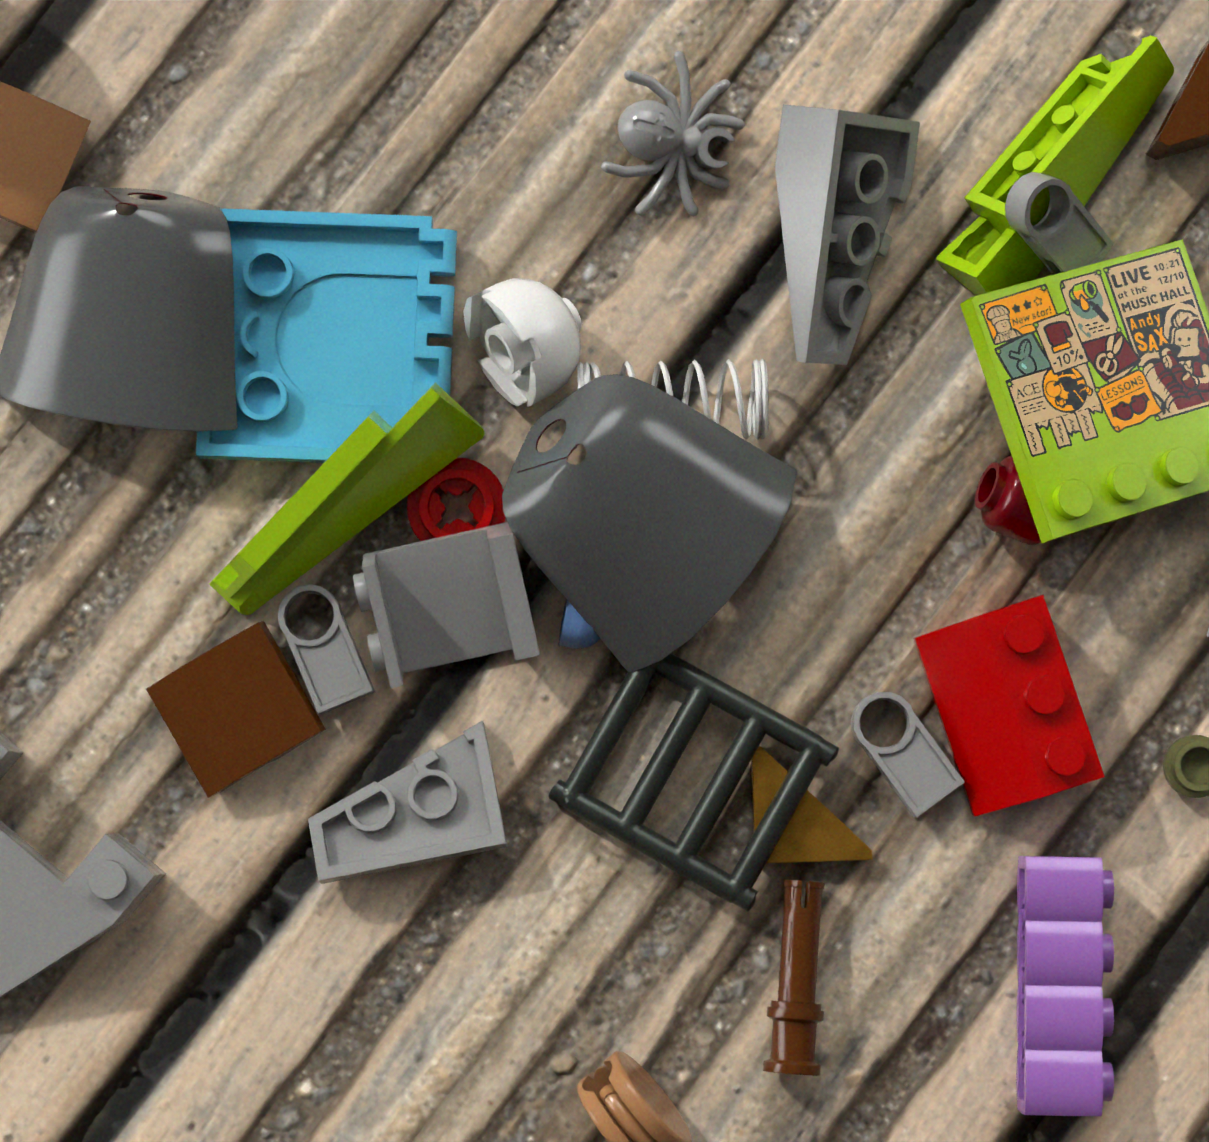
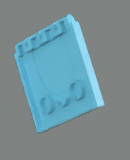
(331, 327)

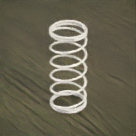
(758, 400)

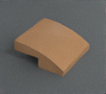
(35, 154)

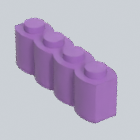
(1061, 986)

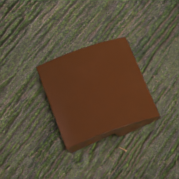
(235, 708)

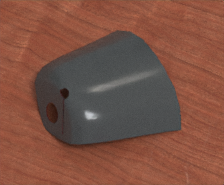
(126, 313)
(652, 518)

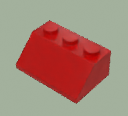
(1008, 706)

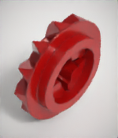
(456, 478)

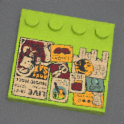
(1100, 386)

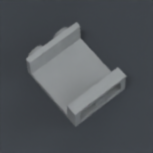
(446, 601)

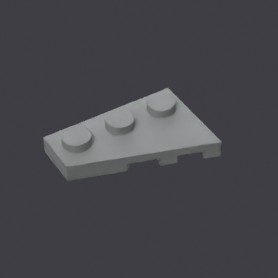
(417, 816)

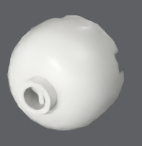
(527, 336)

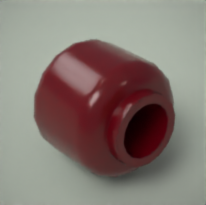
(1005, 504)

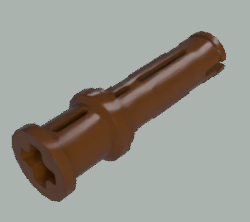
(795, 1012)

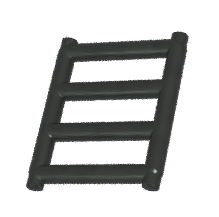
(683, 855)

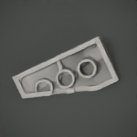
(835, 200)

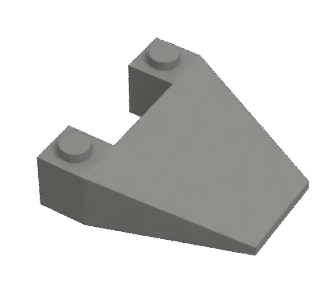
(54, 915)

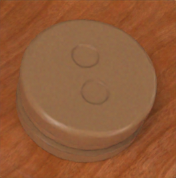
(630, 1104)

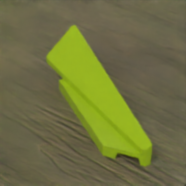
(1070, 139)
(346, 494)

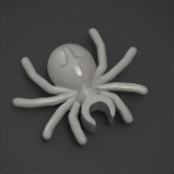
(673, 137)

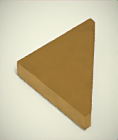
(812, 832)

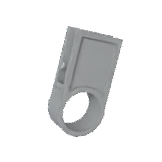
(1067, 232)
(327, 664)
(914, 765)

